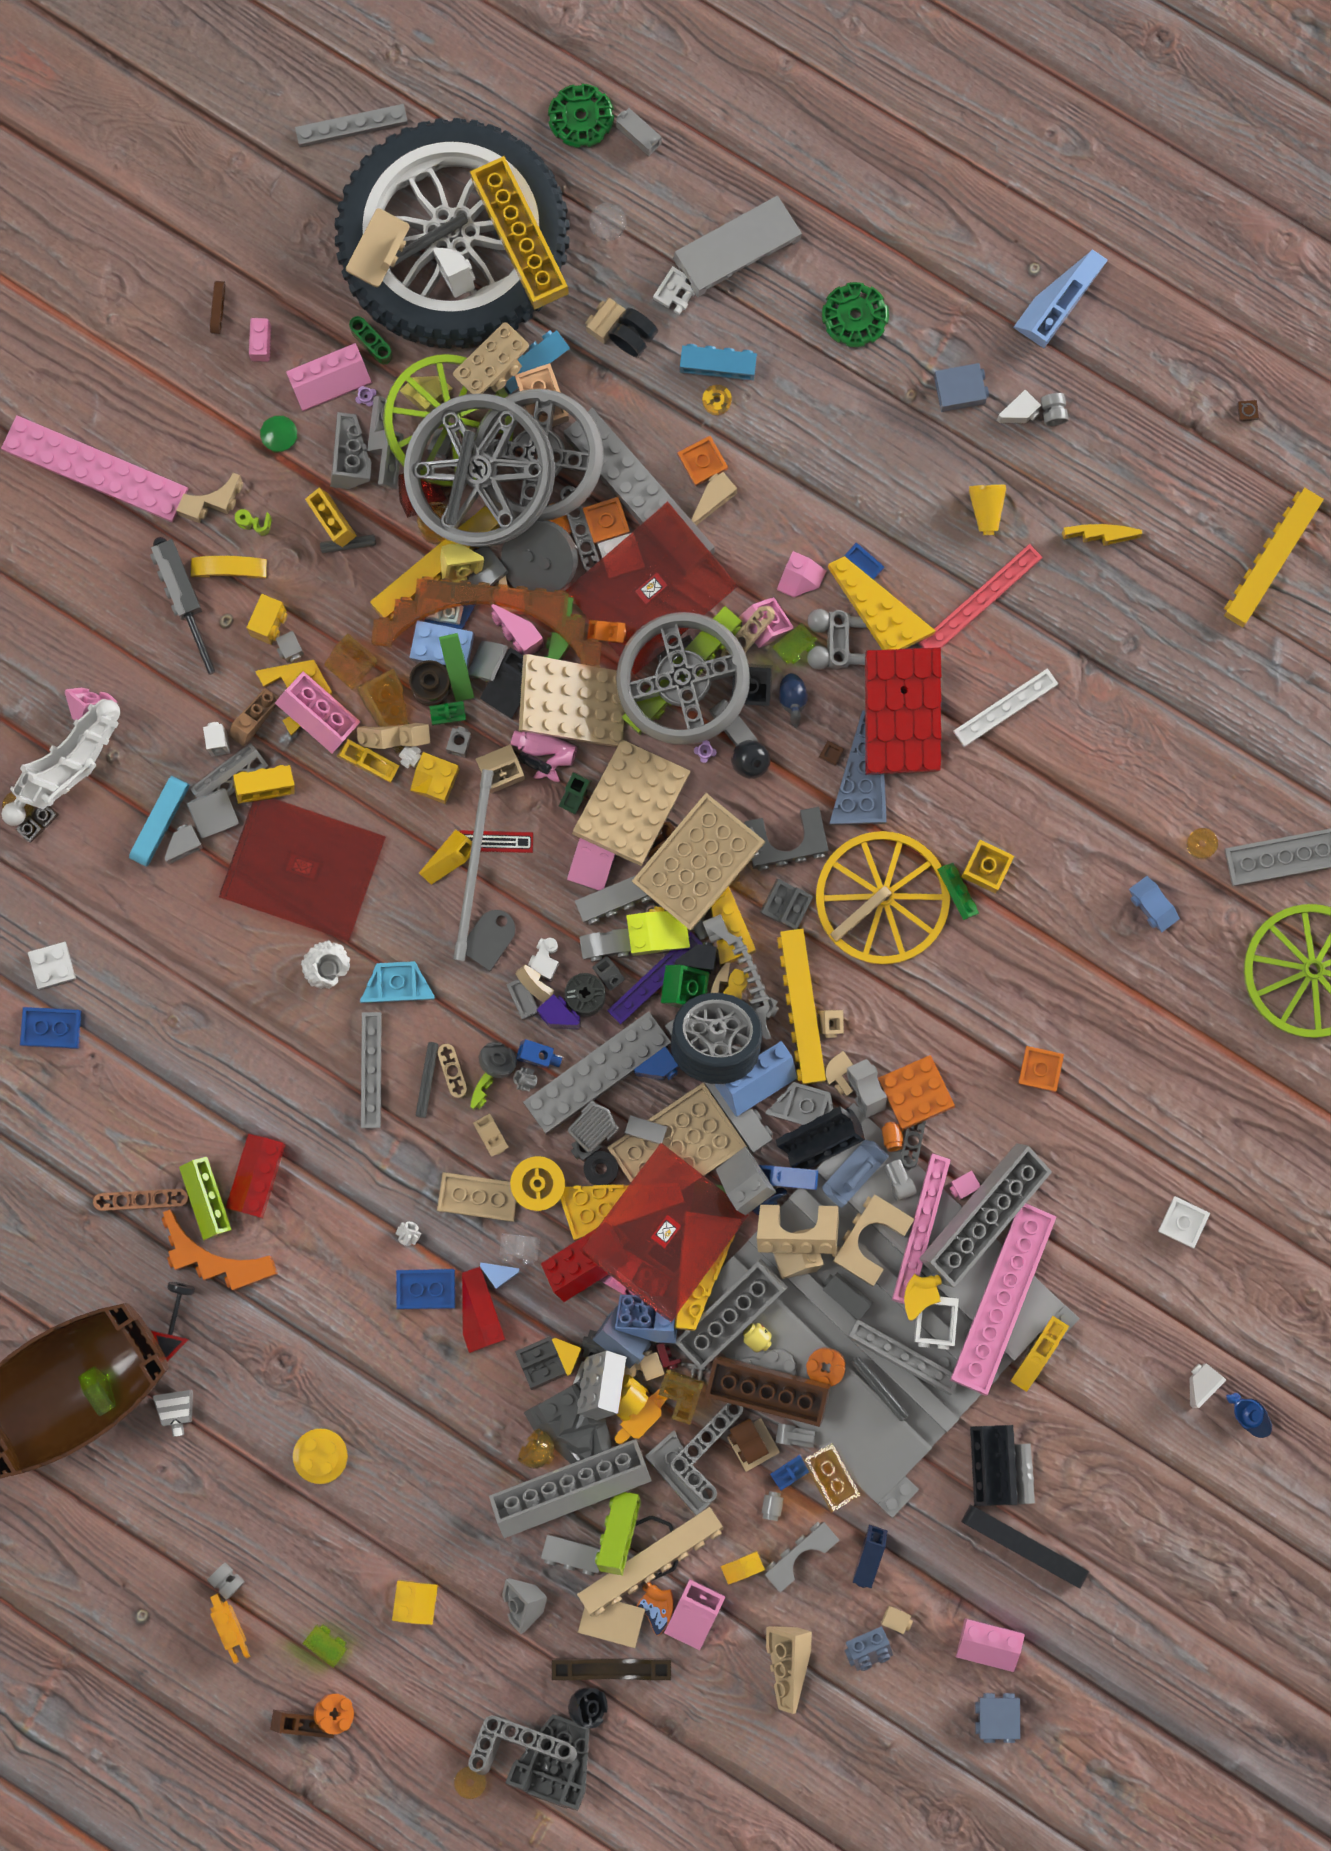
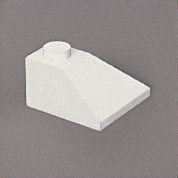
(1203, 1384)

